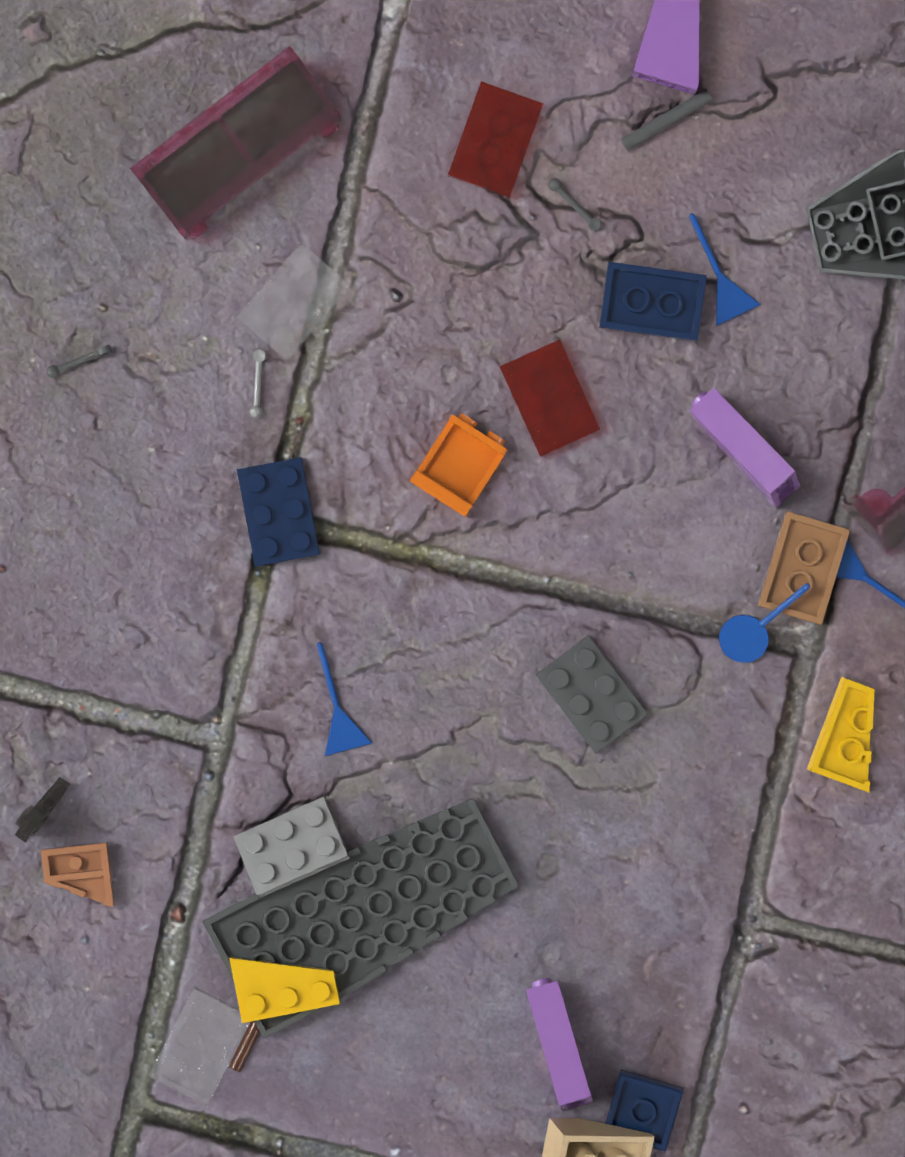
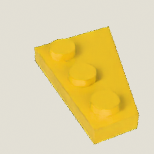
(845, 737)
(280, 989)

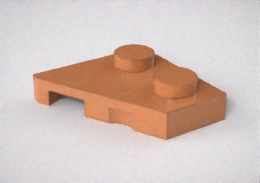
(81, 870)

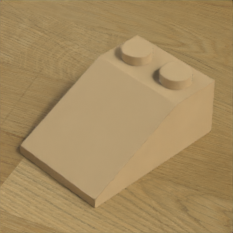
(594, 1139)

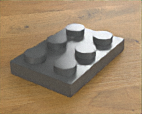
(591, 694)

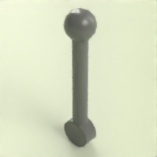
(593, 223)
(54, 371)

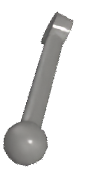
(259, 356)

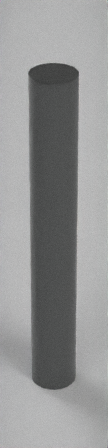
(666, 119)

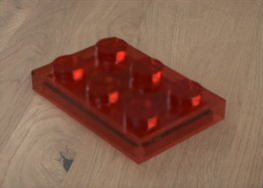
(495, 139)
(549, 398)

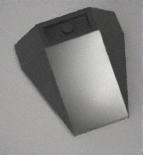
(863, 222)

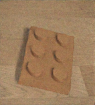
(804, 554)

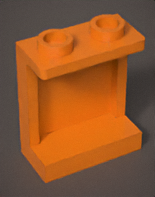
(459, 464)

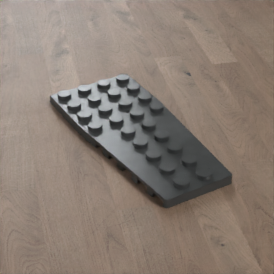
(371, 906)

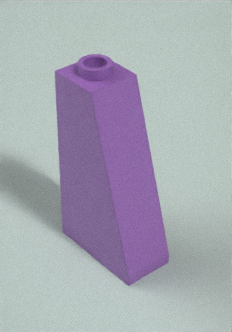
(671, 46)
(745, 447)
(559, 1044)

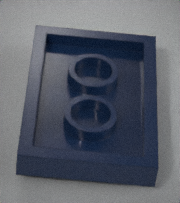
(652, 301)
(278, 511)

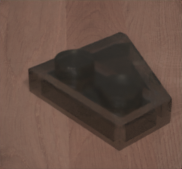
(34, 817)

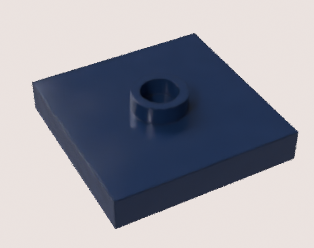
(645, 1106)

